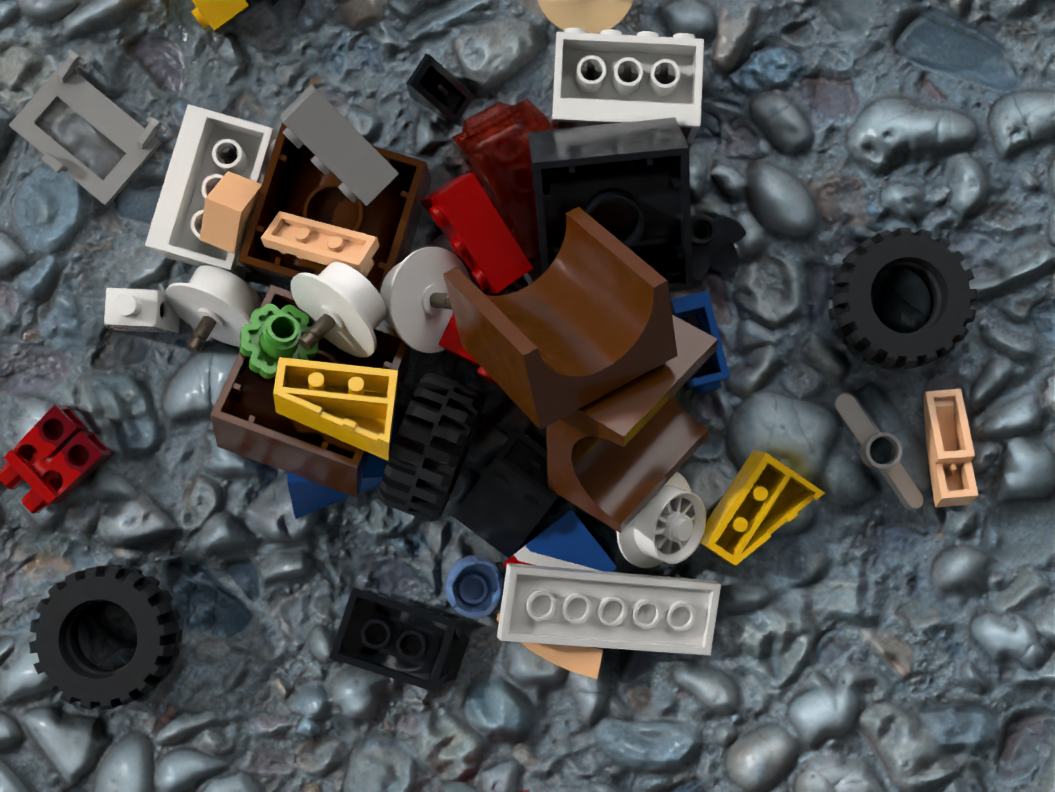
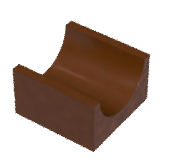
(301, 189)
(574, 330)
(249, 425)
(631, 440)

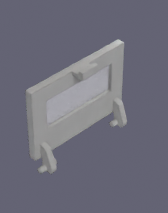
(86, 132)

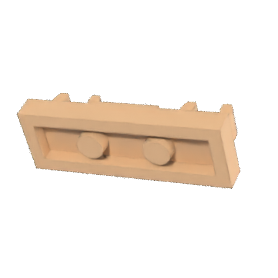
(320, 242)

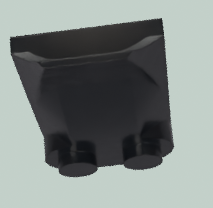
(399, 640)

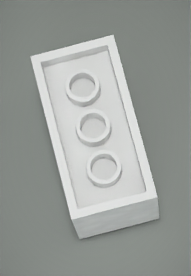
(642, 62)
(202, 155)

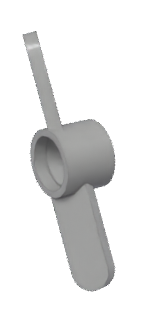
(866, 433)

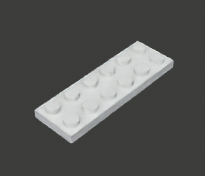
(608, 609)

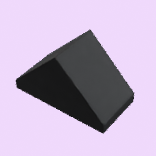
(439, 90)

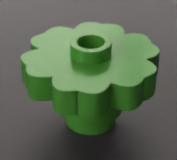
(274, 335)

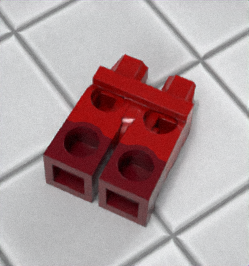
(53, 458)

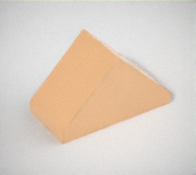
(229, 211)

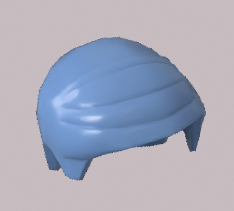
(474, 586)

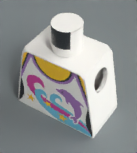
(139, 311)

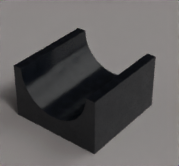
(627, 180)

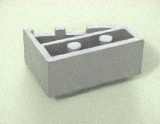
(337, 146)

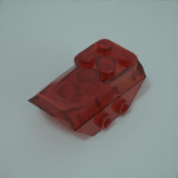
(499, 157)

